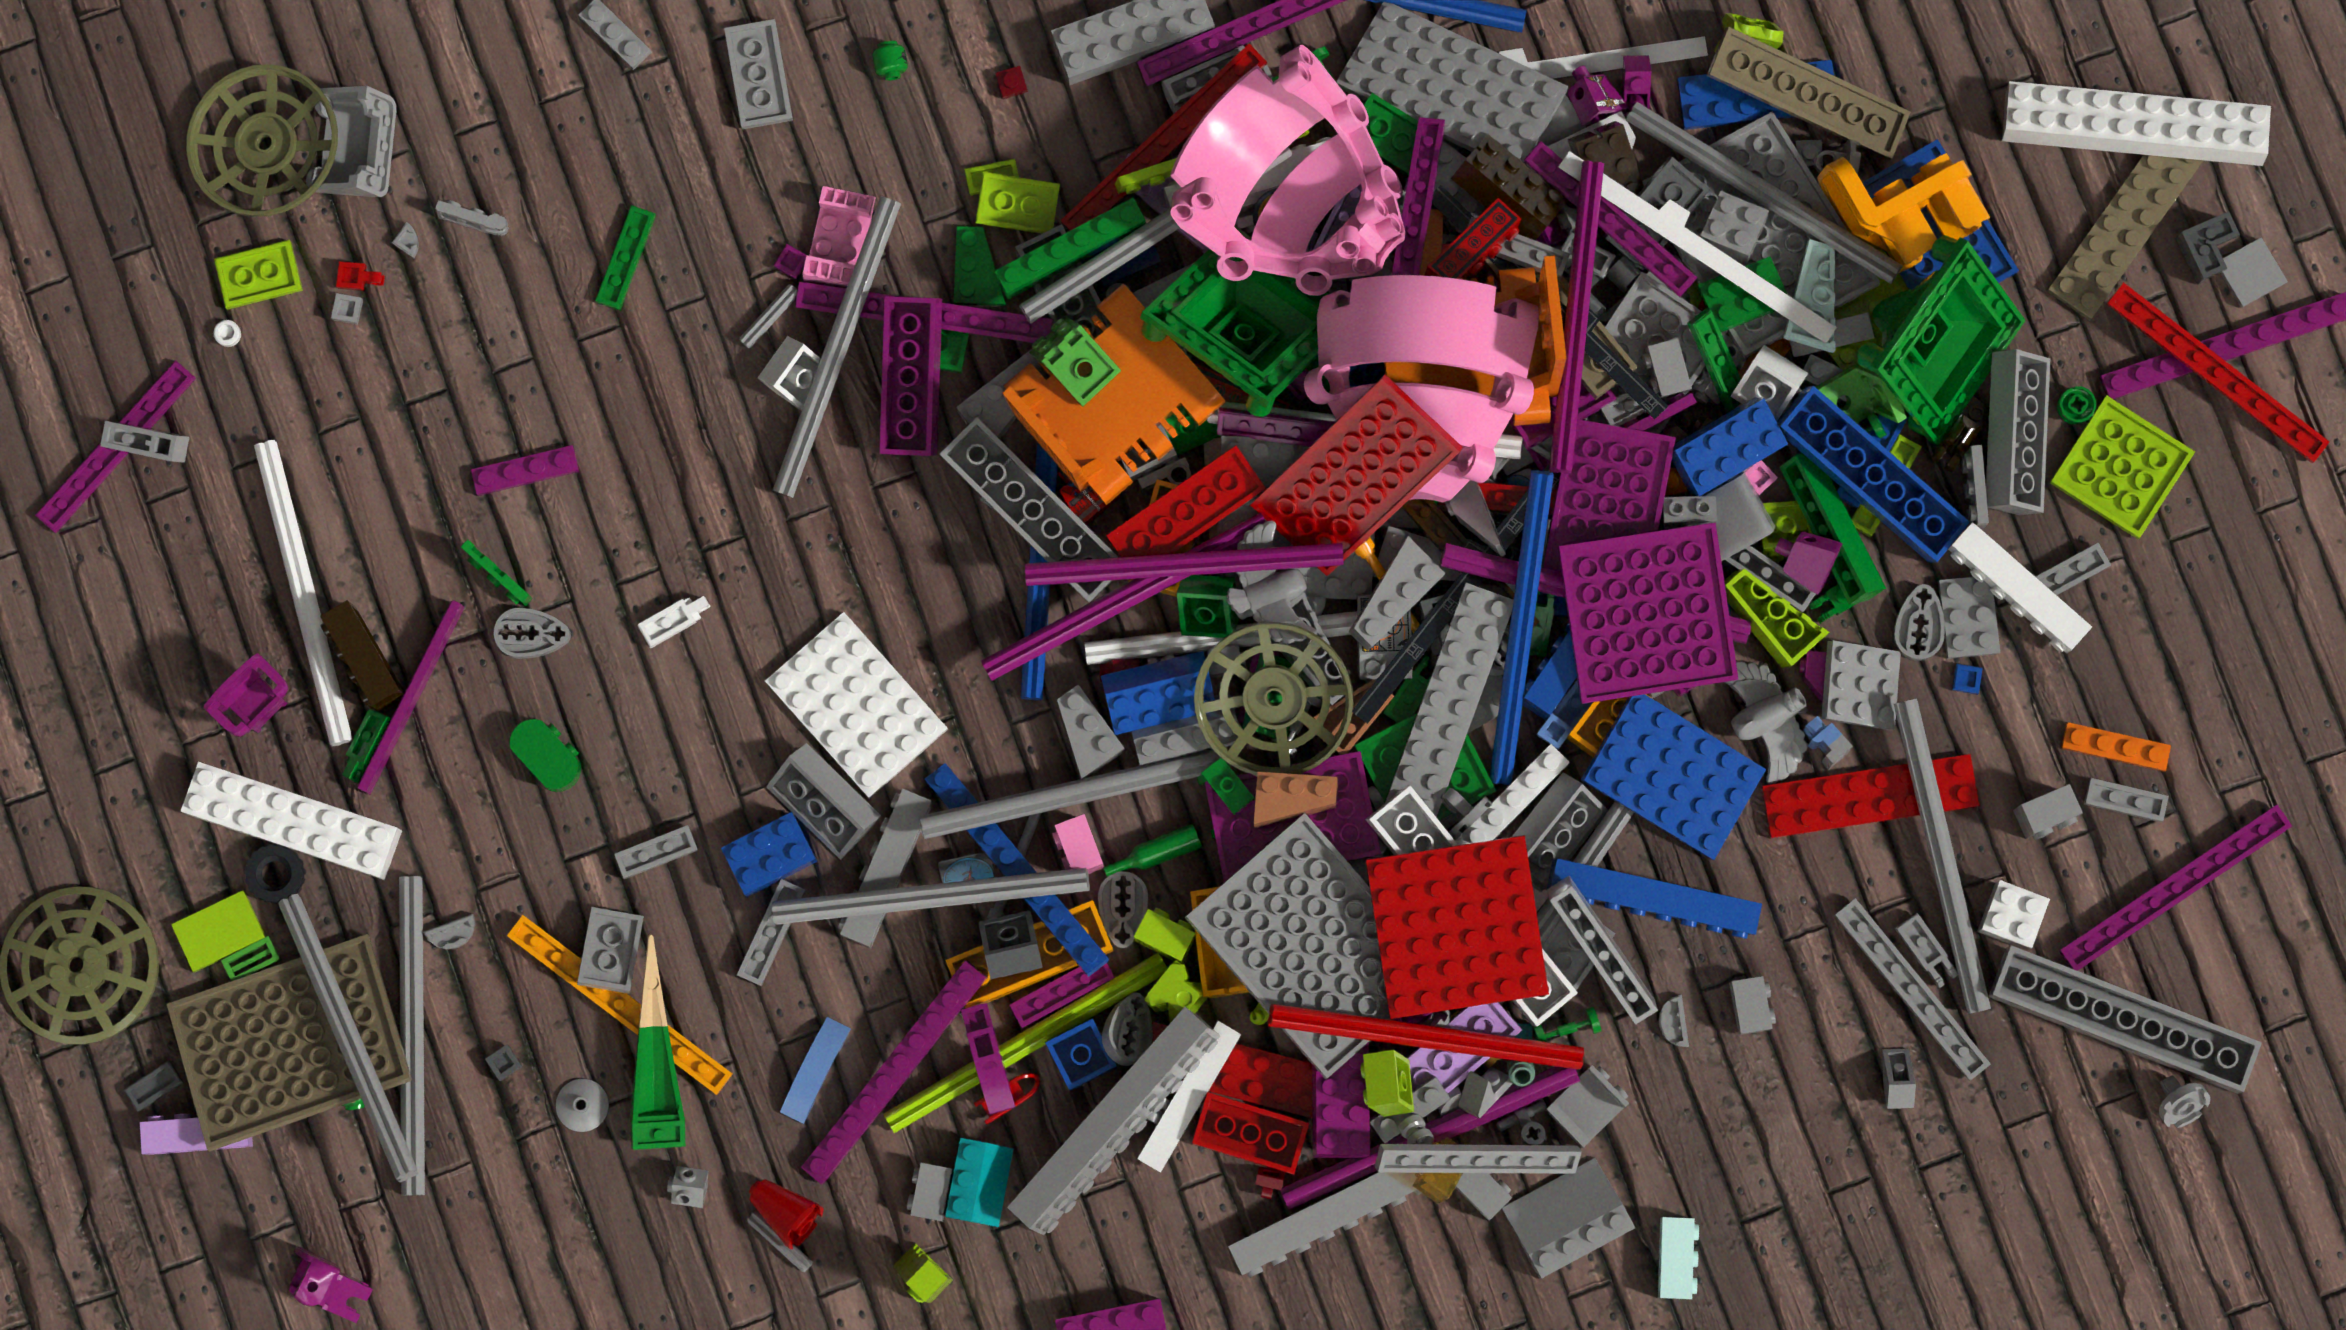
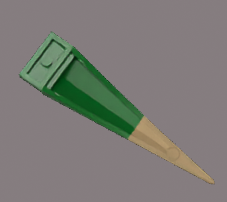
(656, 1101)

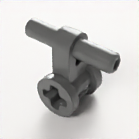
(1528, 1127)

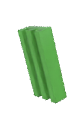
(271, 950)

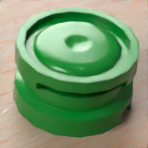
(2076, 405)

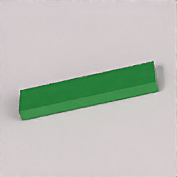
(625, 258)
(1716, 357)

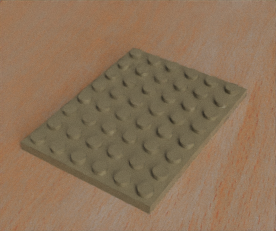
(266, 1052)

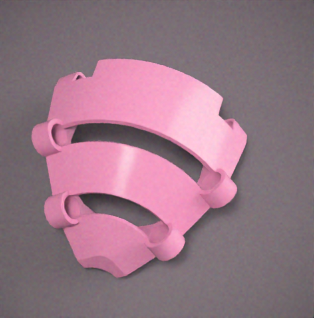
(1242, 139)
(1433, 324)

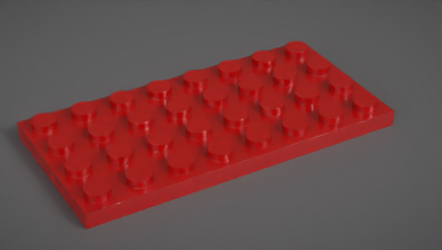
(1358, 472)

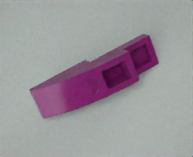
(988, 1058)

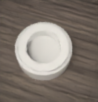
(227, 333)

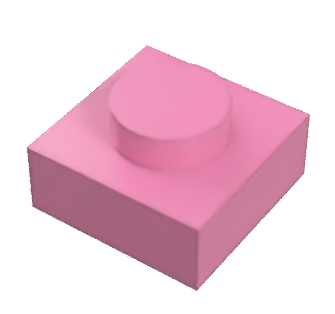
(1760, 477)

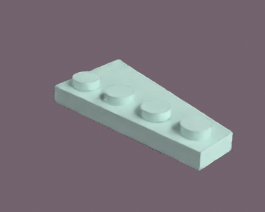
(1815, 292)

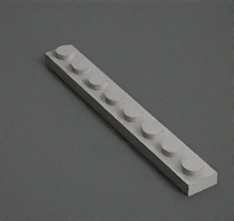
(1912, 989)
(1477, 1158)

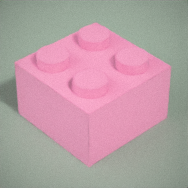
(1078, 845)

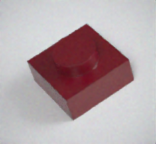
(1011, 82)

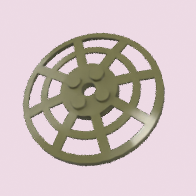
(253, 131)
(1270, 714)
(94, 969)

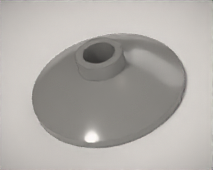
(594, 1112)

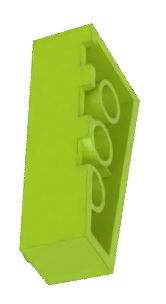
(1774, 622)
(922, 1275)

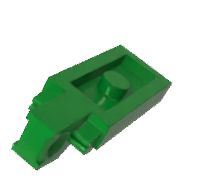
(365, 744)

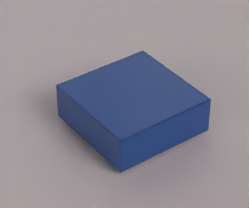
(1967, 679)

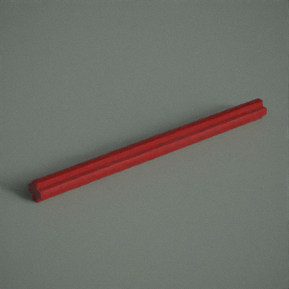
(1425, 1036)

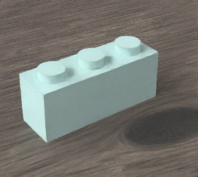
(1677, 1258)

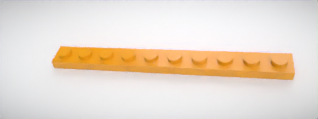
(617, 1004)

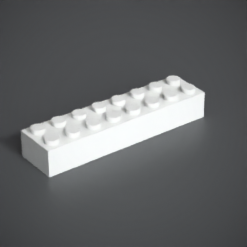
(291, 820)

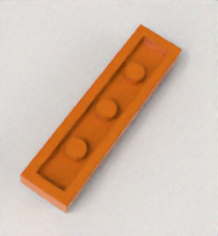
(2115, 747)

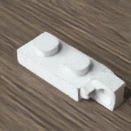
(672, 620)

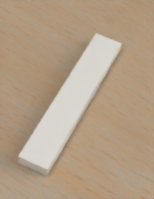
(1187, 1100)

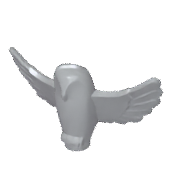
(1268, 592)
(1770, 716)

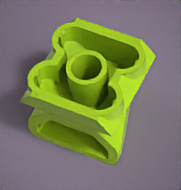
(1756, 28)
(1175, 992)

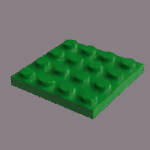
(1384, 750)

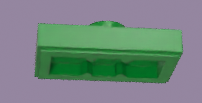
(1227, 786)

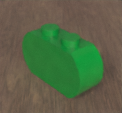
(546, 754)

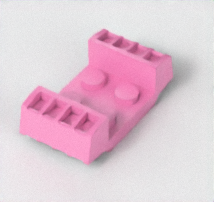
(838, 236)

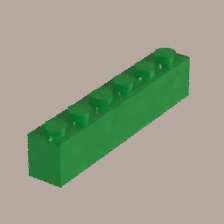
(1070, 248)
(1830, 520)

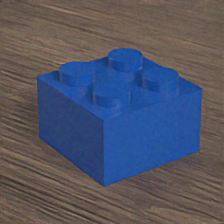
(1080, 1055)

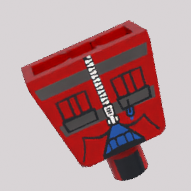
(1083, 504)

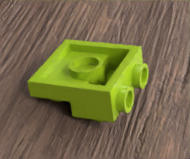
(1788, 524)

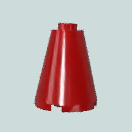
(785, 1211)

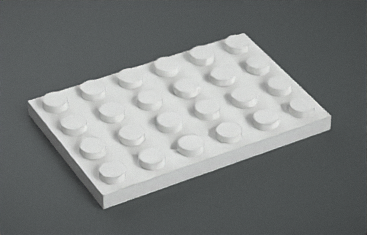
(856, 705)

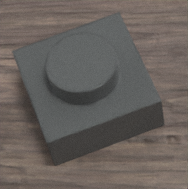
(503, 1062)

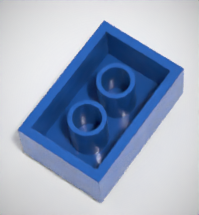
(769, 854)

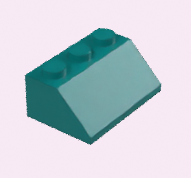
(979, 1182)

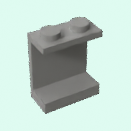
(1588, 1105)

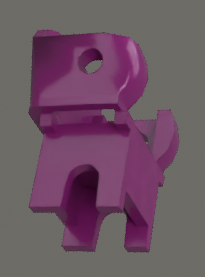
(248, 697)
(326, 1285)

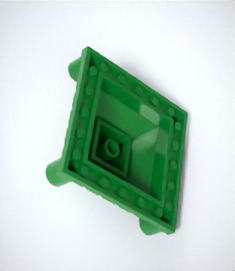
(1247, 330)
(1941, 338)

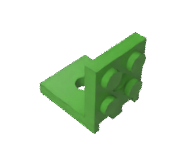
(1065, 350)
(1864, 394)

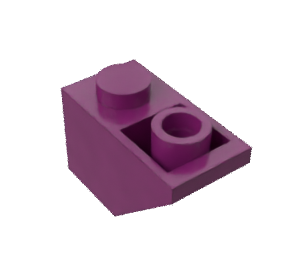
(1636, 81)

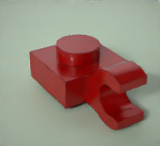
(354, 276)

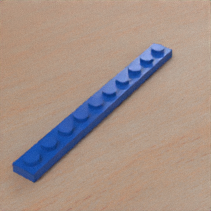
(1012, 862)

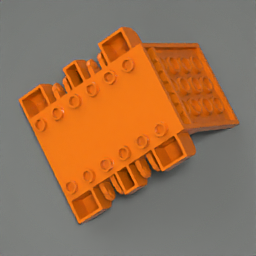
(1547, 355)
(1128, 410)

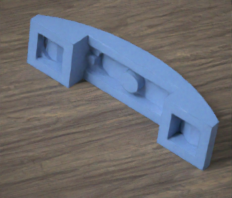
(1564, 718)
(814, 1070)

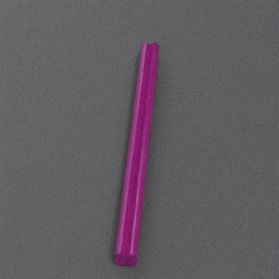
(1577, 316)
(1184, 564)
(1550, 581)
(1103, 608)
(1445, 1126)

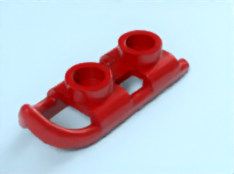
(1017, 1092)

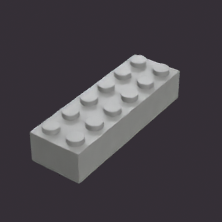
(1127, 35)
(2017, 432)

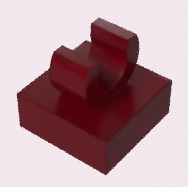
(1270, 1180)

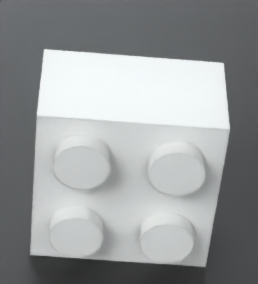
(2013, 915)

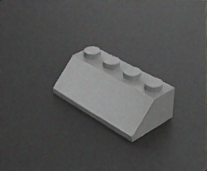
(1180, 737)
(823, 800)
(1559, 826)

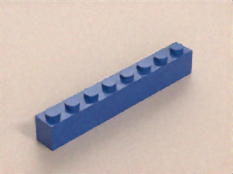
(1660, 898)

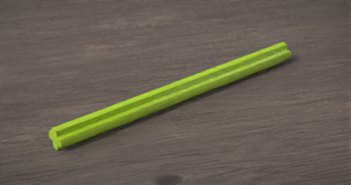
(1029, 1041)

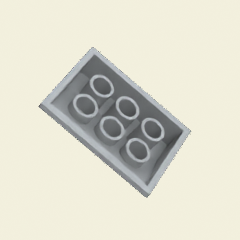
(1568, 1218)

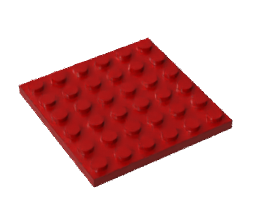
(1457, 927)

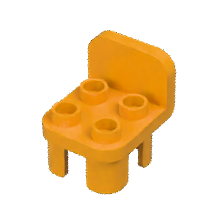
(1895, 216)

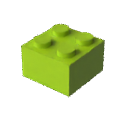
(1165, 936)
(1387, 1083)

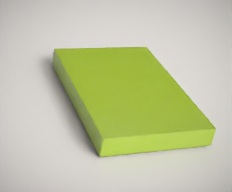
(1017, 203)
(258, 274)
(218, 931)

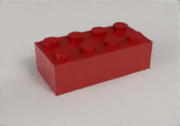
(1250, 1133)

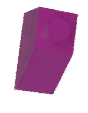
(1813, 671)

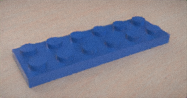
(1714, 104)

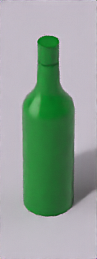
(1158, 850)

